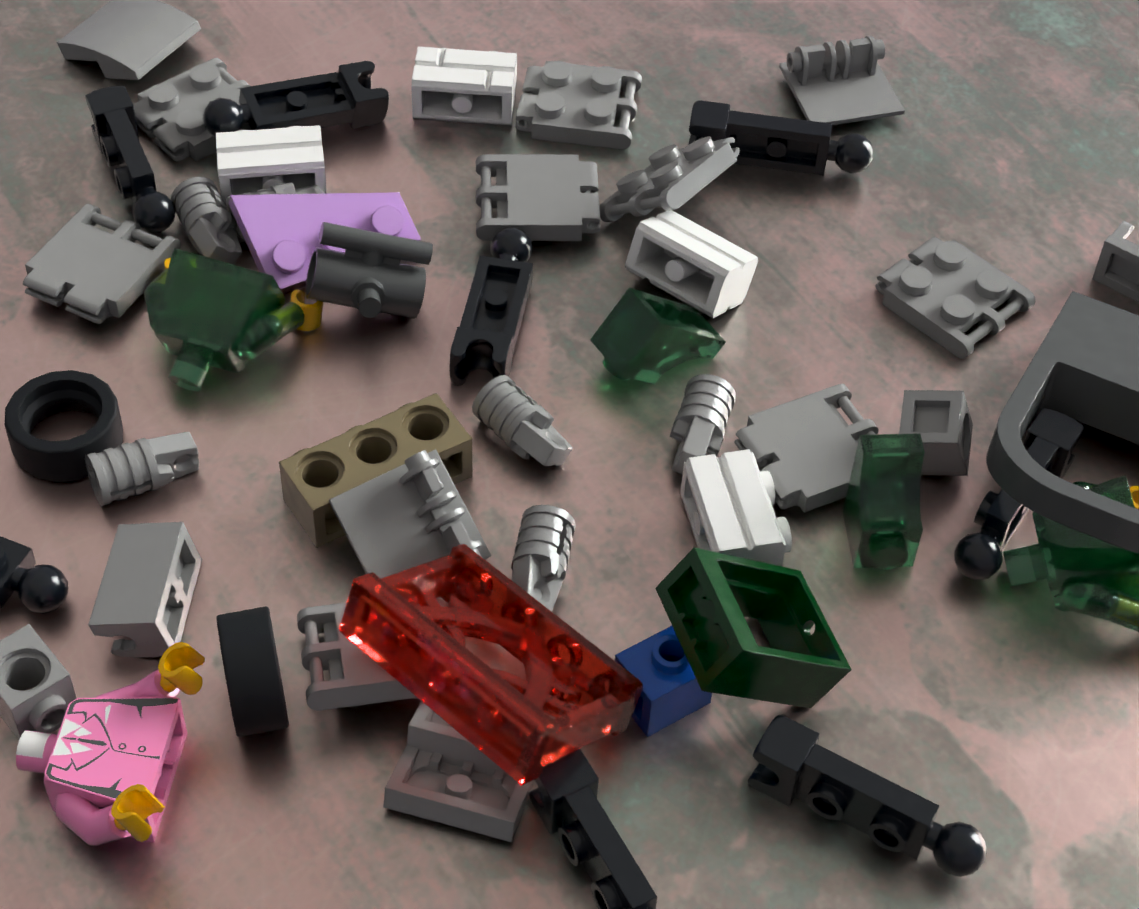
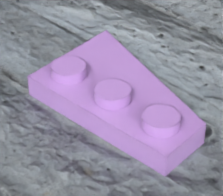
(286, 227)

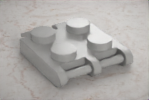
(578, 104)
(177, 106)
(670, 179)
(538, 194)
(96, 268)
(949, 291)
(807, 446)
(353, 674)

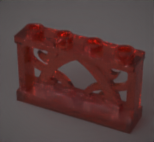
(486, 705)

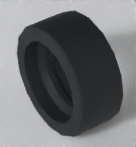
(54, 394)
(252, 671)

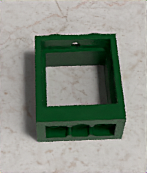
(707, 608)

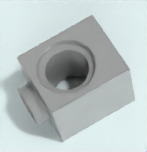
(944, 427)
(28, 664)

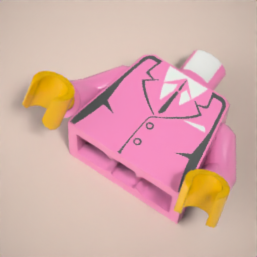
(117, 753)

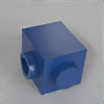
(667, 680)

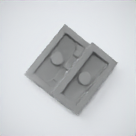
(129, 37)
(453, 781)

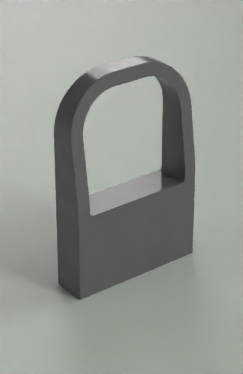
(1091, 375)

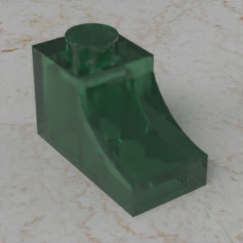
(652, 335)
(885, 501)

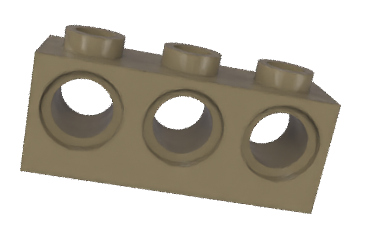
(365, 453)

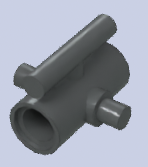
(368, 271)

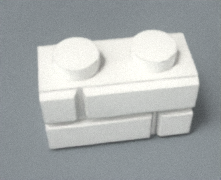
(464, 86)
(269, 158)
(691, 263)
(733, 507)

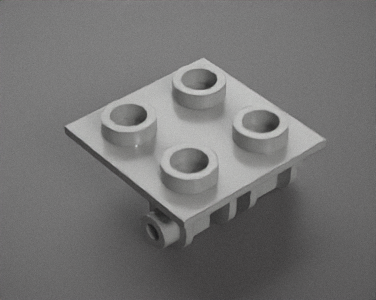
(841, 81)
(407, 517)

